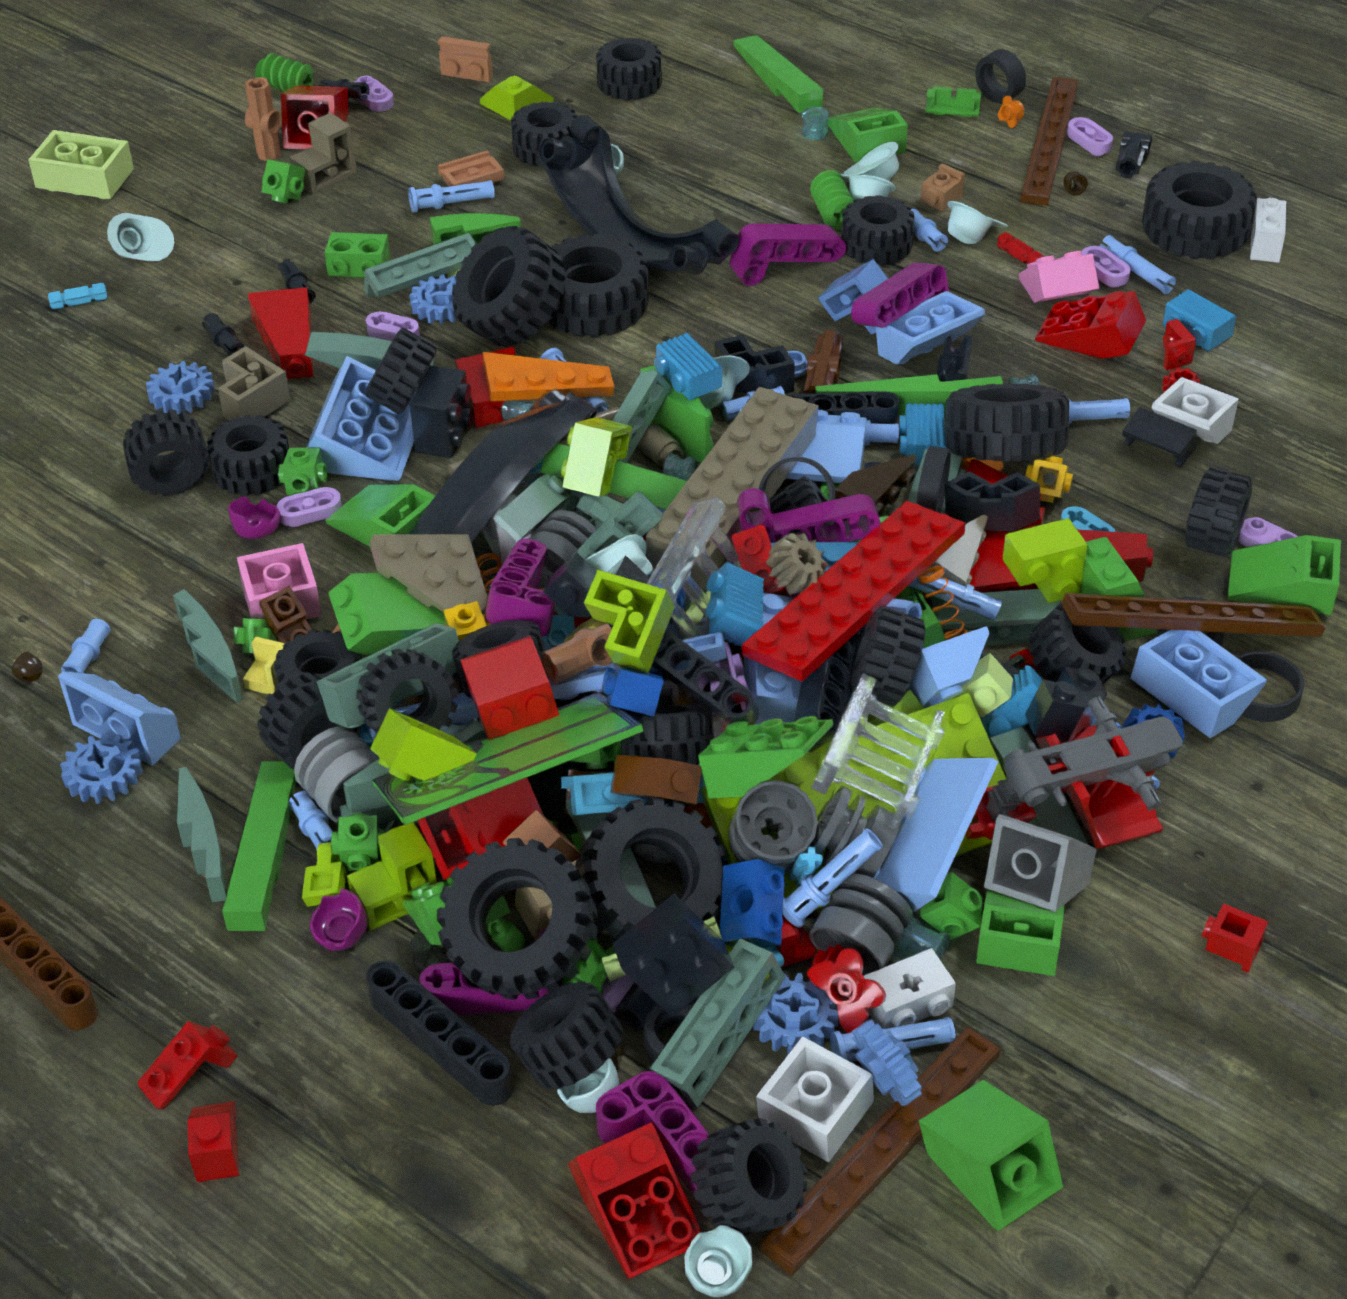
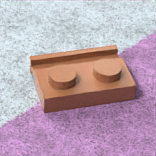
(465, 59)
(471, 169)

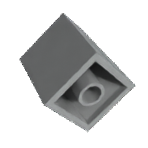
(1037, 864)

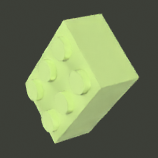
(81, 164)

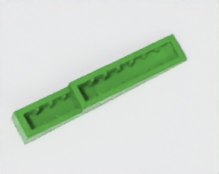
(780, 74)
(911, 389)
(626, 480)
(260, 849)

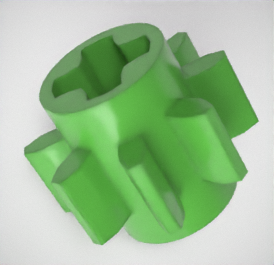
(251, 629)

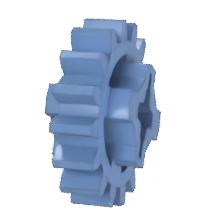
(434, 299)
(180, 387)
(84, 774)
(796, 1012)
(887, 1061)

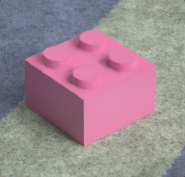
(275, 570)

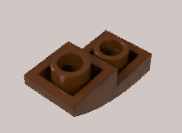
(285, 615)

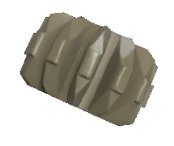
(796, 562)

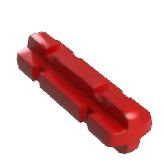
(1018, 248)

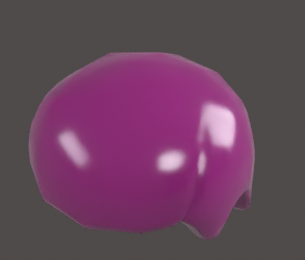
(253, 520)
(339, 921)

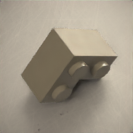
(330, 156)
(251, 385)

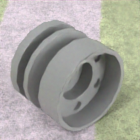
(328, 763)

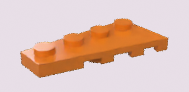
(529, 378)

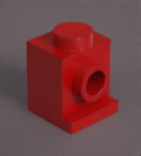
(1235, 935)

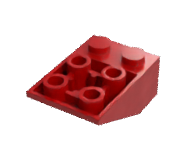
(1095, 325)
(477, 822)
(636, 1200)

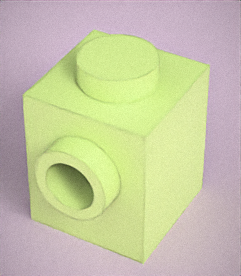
(989, 685)

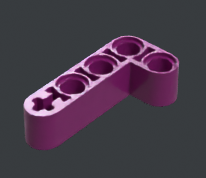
(782, 243)
(899, 294)
(811, 518)
(514, 591)
(464, 997)
(663, 1111)

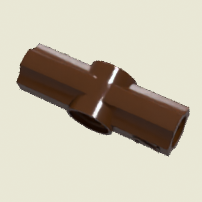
(825, 362)

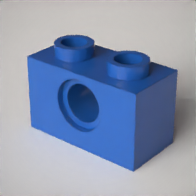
(632, 689)
(752, 903)

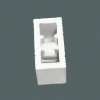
(1268, 230)
(913, 990)

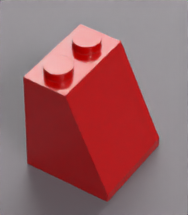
(305, 104)

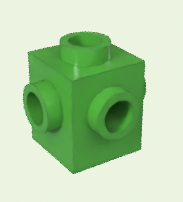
(283, 181)
(302, 470)
(357, 841)
(955, 908)

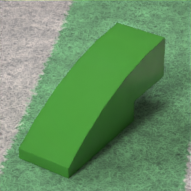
(476, 224)

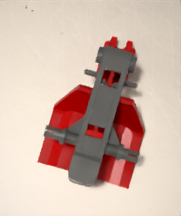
(1101, 771)

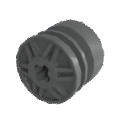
(563, 535)
(780, 809)
(842, 825)
(863, 917)

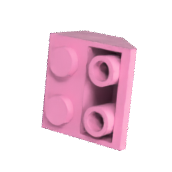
(1060, 277)

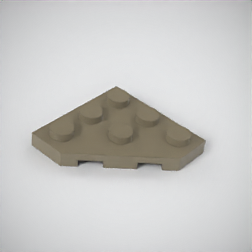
(433, 567)

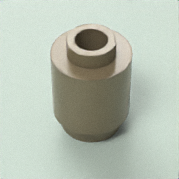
(658, 444)

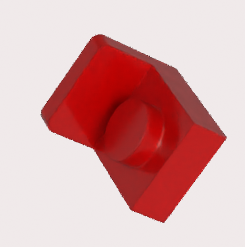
(1178, 345)
(794, 944)

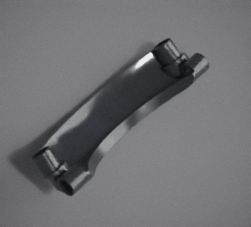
(588, 187)
(500, 465)

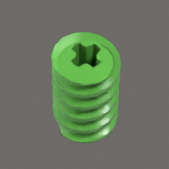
(284, 72)
(830, 197)

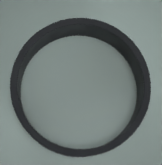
(823, 471)
(932, 479)
(1283, 667)

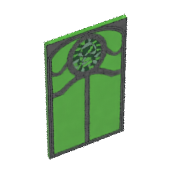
(511, 757)

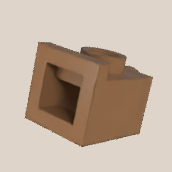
(942, 187)

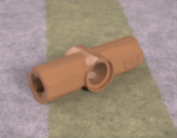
(262, 118)
(577, 654)

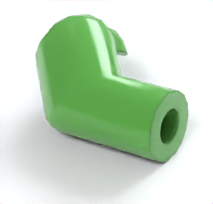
(506, 935)

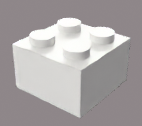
(816, 1098)

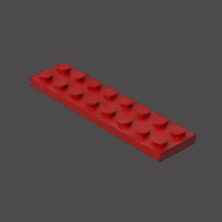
(851, 590)

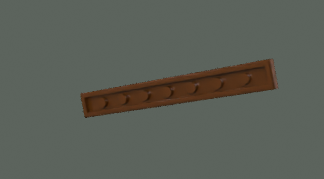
(1049, 141)
(1192, 615)
(877, 1153)

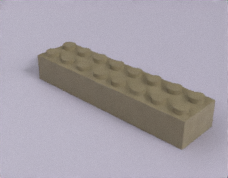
(762, 434)

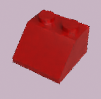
(509, 688)

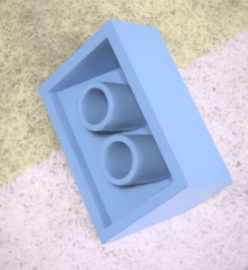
(927, 327)
(947, 667)
(1197, 679)
(107, 708)

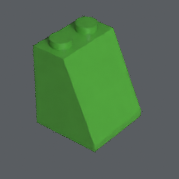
(1109, 575)
(378, 612)
(993, 1152)

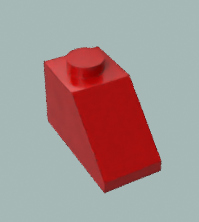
(213, 1141)

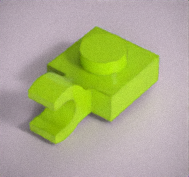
(325, 877)

